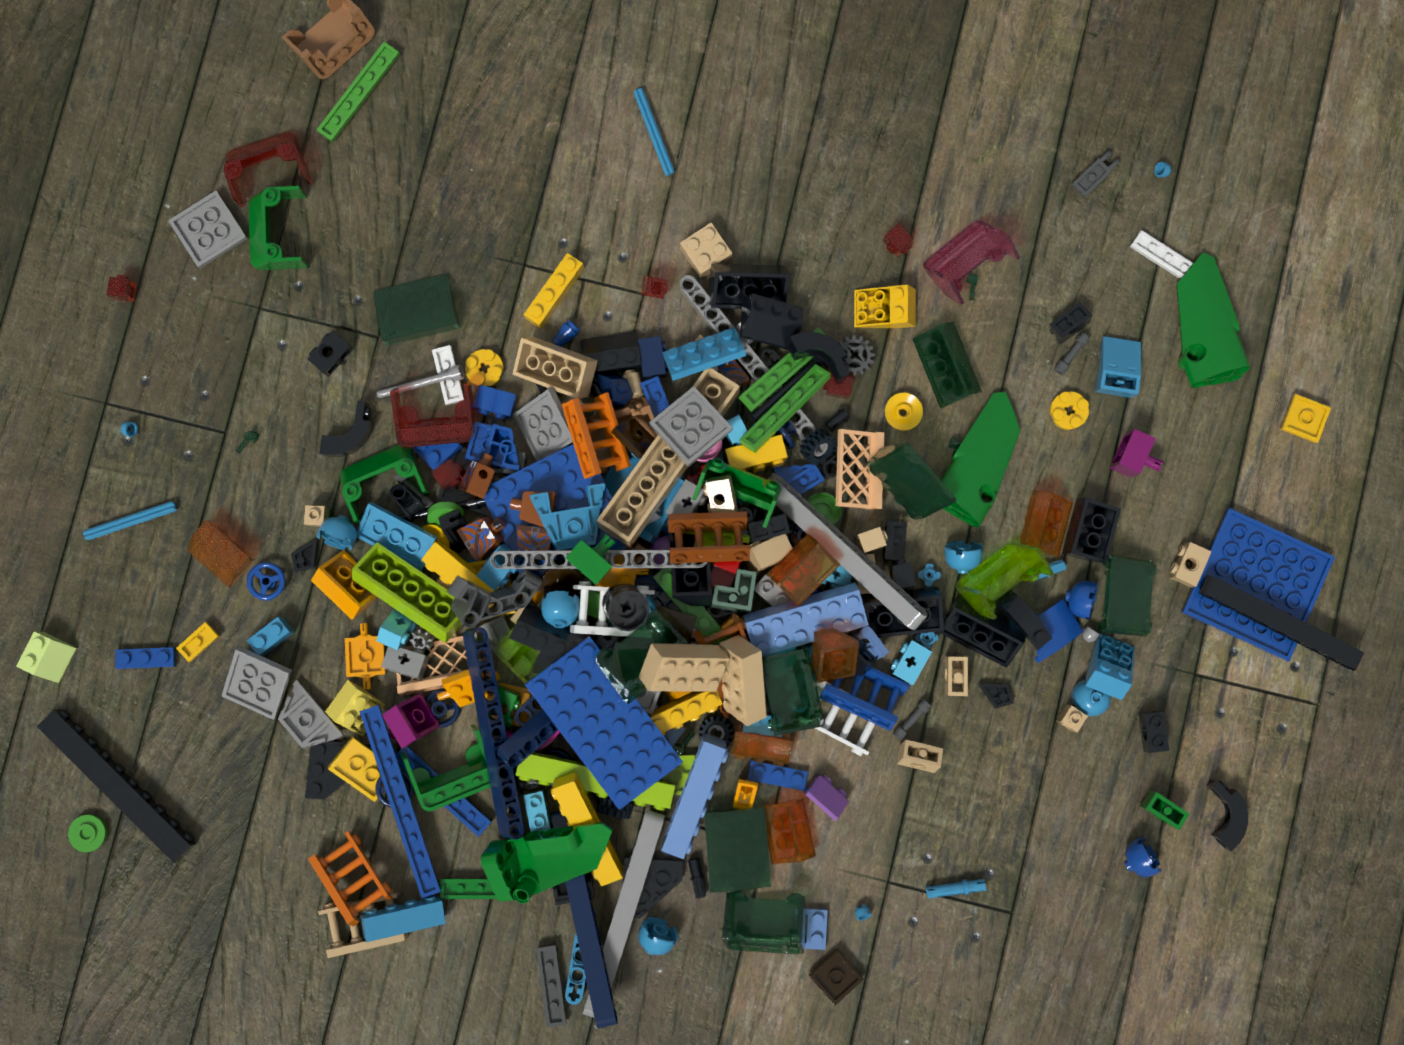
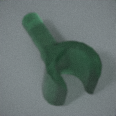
(972, 279)
(249, 436)
(954, 444)
(679, 749)

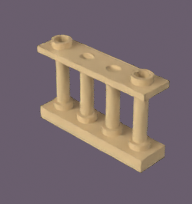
(357, 943)

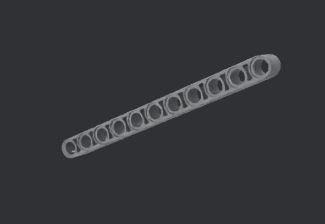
(721, 320)
(849, 556)
(609, 557)
(629, 896)

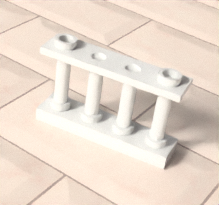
(601, 626)
(858, 748)

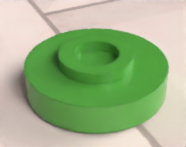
(826, 506)
(440, 509)
(88, 833)

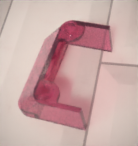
(965, 253)

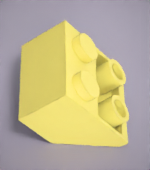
(347, 705)

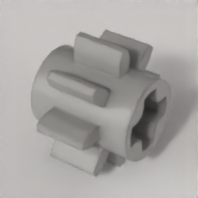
(422, 639)

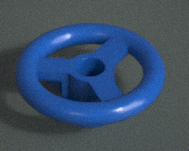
(272, 584)

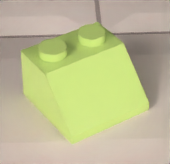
(46, 656)

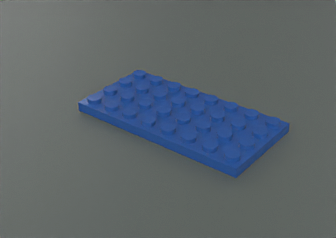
(607, 734)

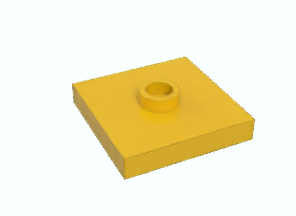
(1305, 418)

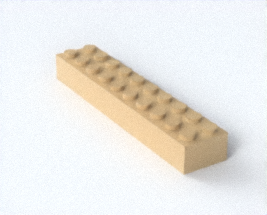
(658, 471)

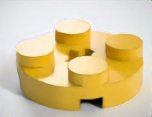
(485, 357)
(1079, 406)

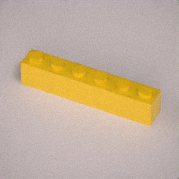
(579, 811)

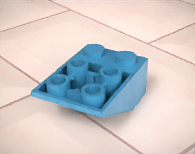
(1119, 367)
(1110, 667)

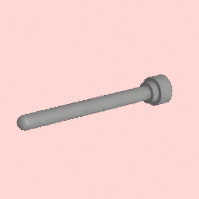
(455, 373)

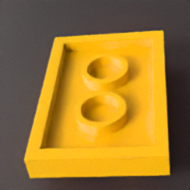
(357, 767)

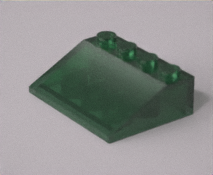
(416, 310)
(910, 480)
(737, 849)

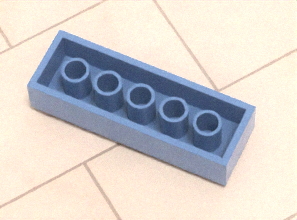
(794, 625)
(693, 797)

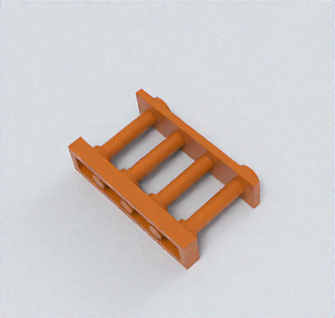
(582, 440)
(330, 880)

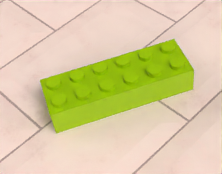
(407, 591)

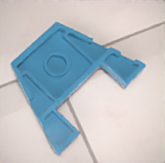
(570, 525)

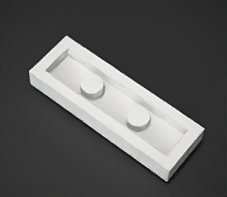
(450, 388)

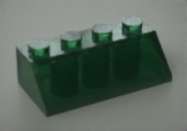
(946, 364)

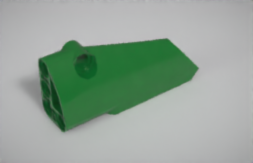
(1208, 327)
(543, 859)

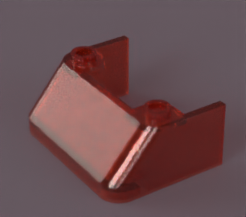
(283, 145)
(435, 431)

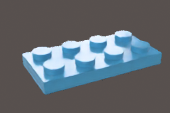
(704, 354)
(395, 534)

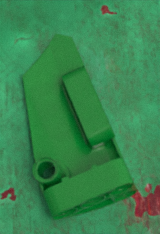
(982, 461)

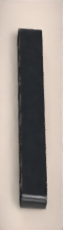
(1281, 622)

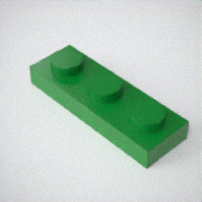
(466, 888)

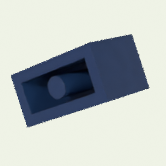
(652, 357)

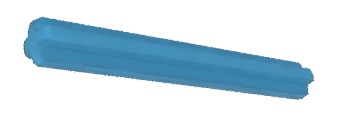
(654, 132)
(129, 520)

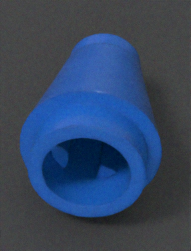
(566, 333)

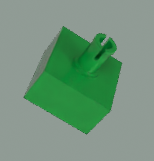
(591, 560)

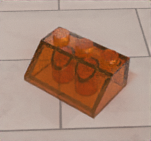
(1046, 522)
(219, 553)
(803, 569)
(833, 655)
(761, 748)
(788, 832)

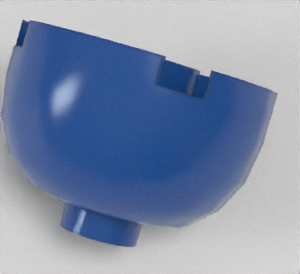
(1082, 598)
(1141, 858)

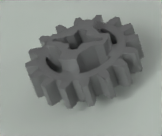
(859, 361)

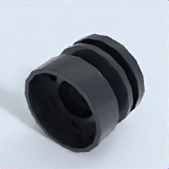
(625, 617)

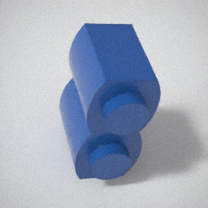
(495, 402)

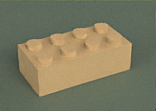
(554, 367)
(683, 667)
(743, 681)

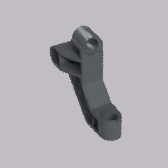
(473, 601)

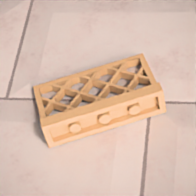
(873, 488)
(431, 682)

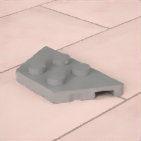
(307, 719)

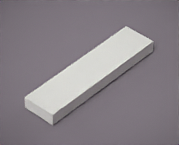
(1161, 254)

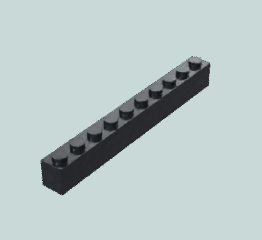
(117, 785)

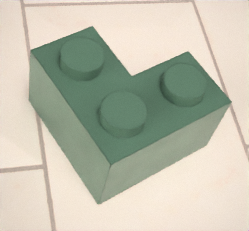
(736, 598)

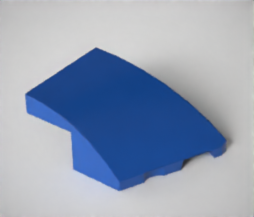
(496, 442)
(1060, 625)

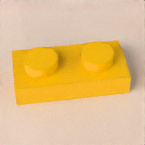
(198, 642)

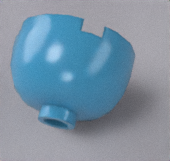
(338, 532)
(963, 556)
(560, 608)
(1089, 700)
(656, 936)

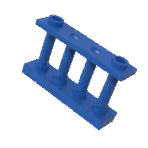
(864, 709)

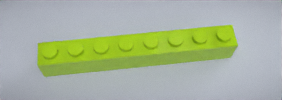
(548, 768)

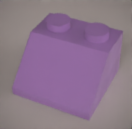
(826, 796)

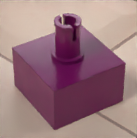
(1134, 454)
(410, 720)

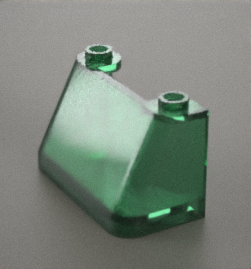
(1127, 596)
(626, 660)
(792, 691)
(764, 924)

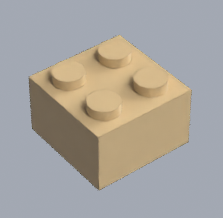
(704, 249)
(767, 553)

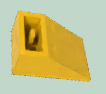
(885, 307)

